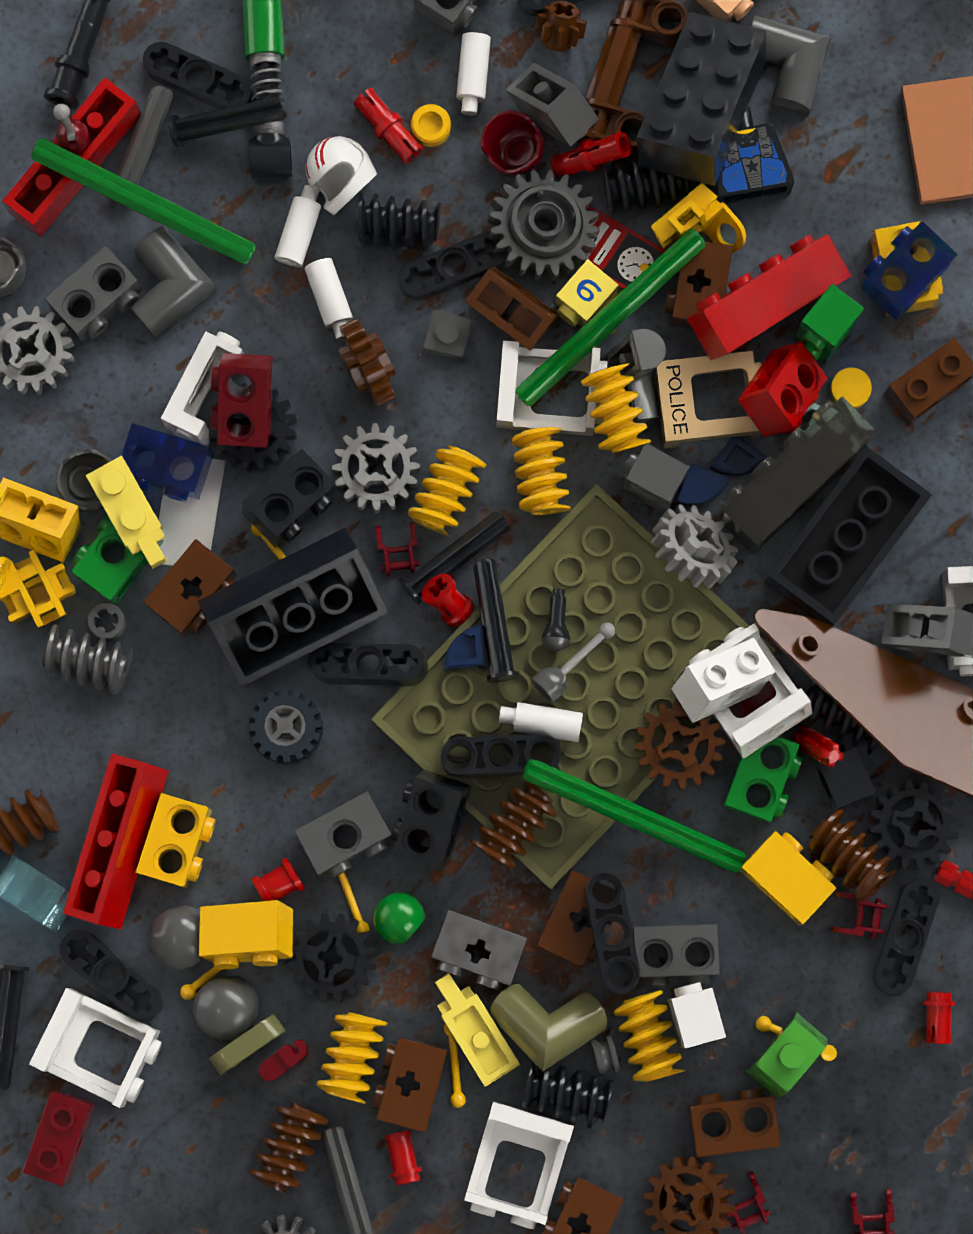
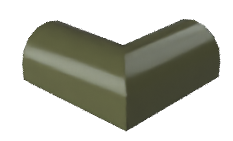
(543, 1035)

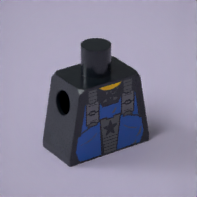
(754, 165)

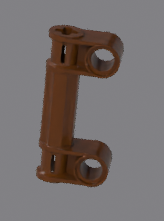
(634, 22)

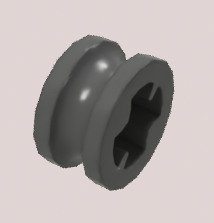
(114, 611)
(605, 1055)

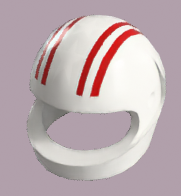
(338, 170)

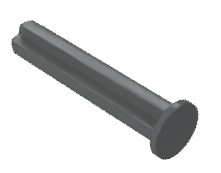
(145, 134)
(346, 1181)

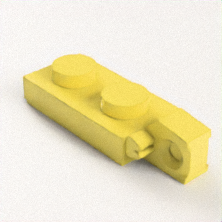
(128, 509)
(475, 1031)

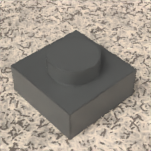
(447, 335)

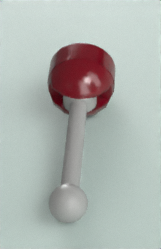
(70, 130)

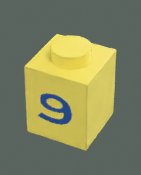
(585, 295)

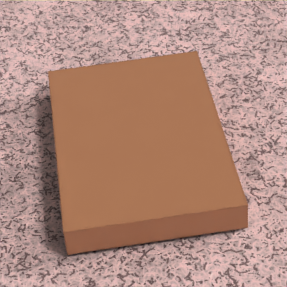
(941, 138)

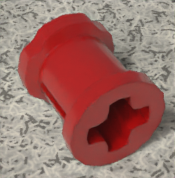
(445, 597)
(278, 882)

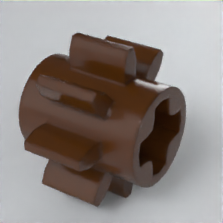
(560, 26)

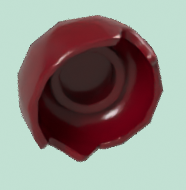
(512, 143)

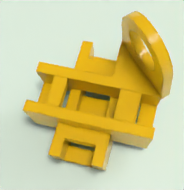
(701, 213)
(44, 589)

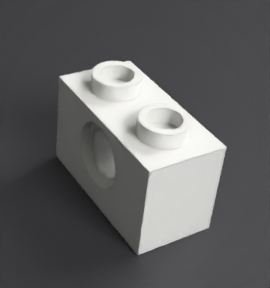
(723, 680)
(695, 1015)

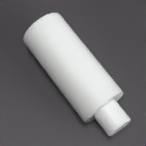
(473, 71)
(299, 228)
(329, 294)
(543, 720)

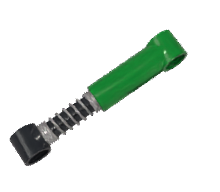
(264, 49)

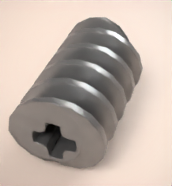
(86, 661)

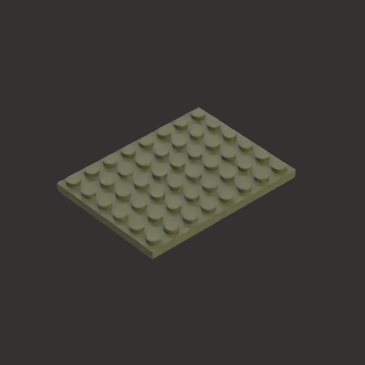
(659, 626)

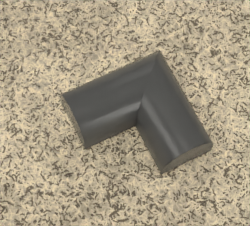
(801, 61)
(180, 283)
(644, 352)

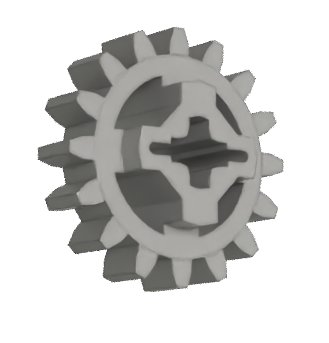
(36, 336)
(389, 455)
(694, 546)

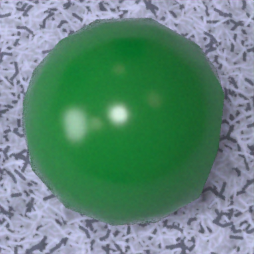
(397, 917)

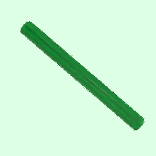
(142, 201)
(610, 317)
(633, 815)

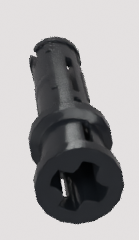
(73, 65)

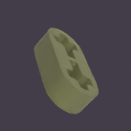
(247, 1044)

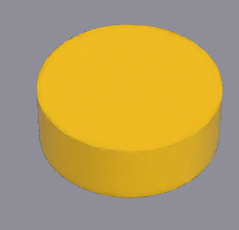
(430, 125)
(852, 385)

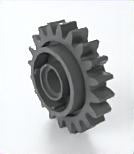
(535, 247)

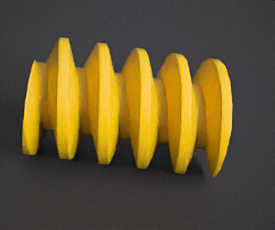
(615, 409)
(539, 471)
(445, 489)
(648, 1037)
(351, 1056)

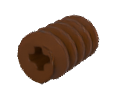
(24, 820)
(515, 825)
(850, 856)
(288, 1147)

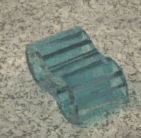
(33, 893)

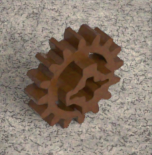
(367, 362)
(688, 761)
(678, 1188)

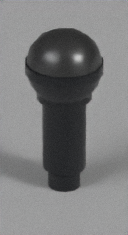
(556, 635)

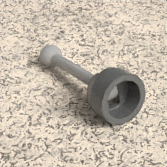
(552, 681)

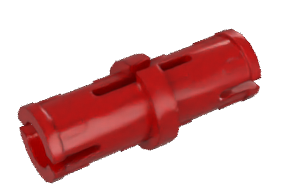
(388, 126)
(591, 155)

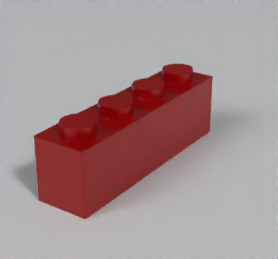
(45, 193)
(767, 297)
(115, 842)

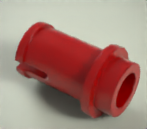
(938, 1017)
(402, 1158)

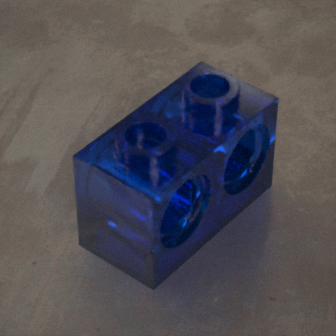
(914, 275)
(169, 453)

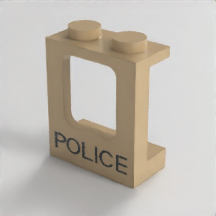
(677, 403)

